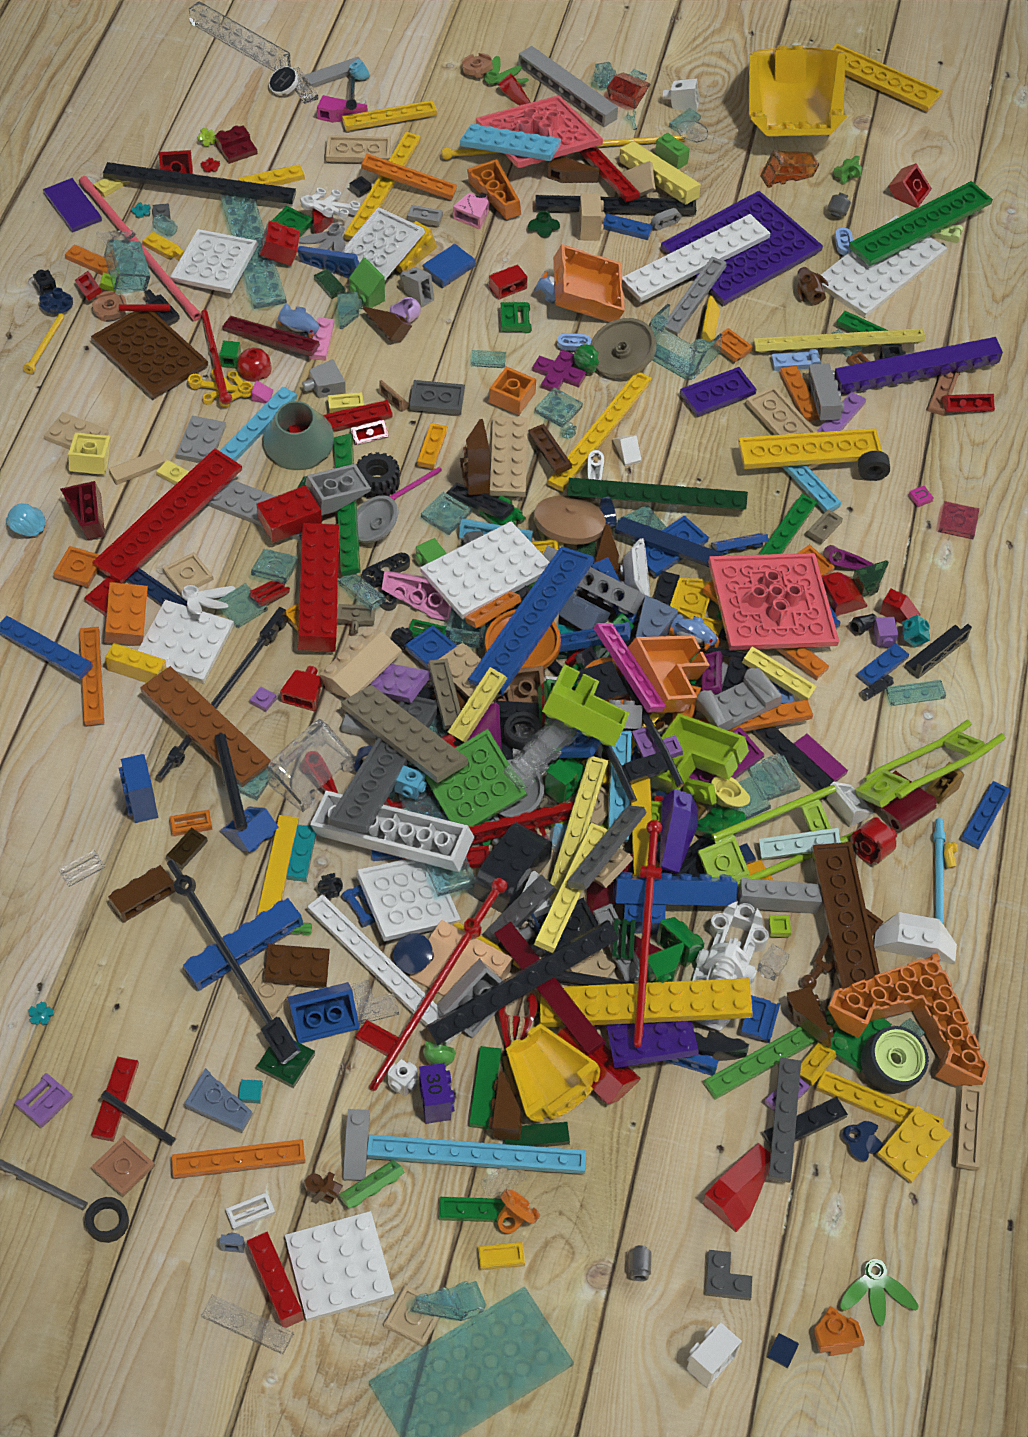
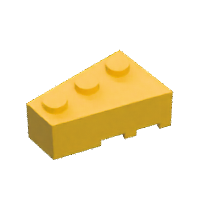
(419, 251)

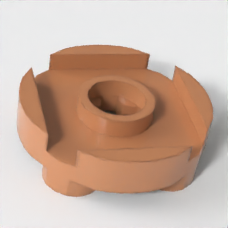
(477, 64)
(108, 313)

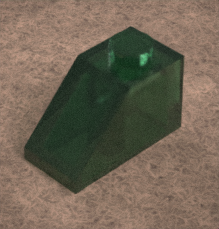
(870, 578)

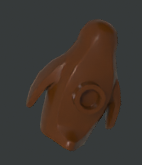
(811, 286)

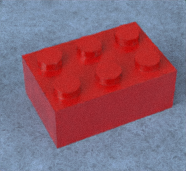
(287, 512)

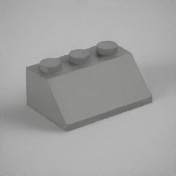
(474, 982)

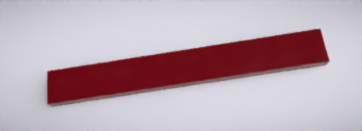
(552, 991)

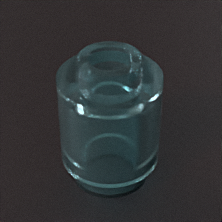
(164, 225)

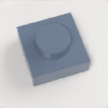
(232, 1242)

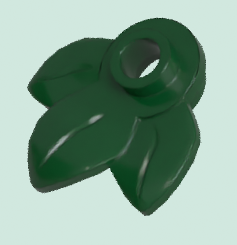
(543, 224)

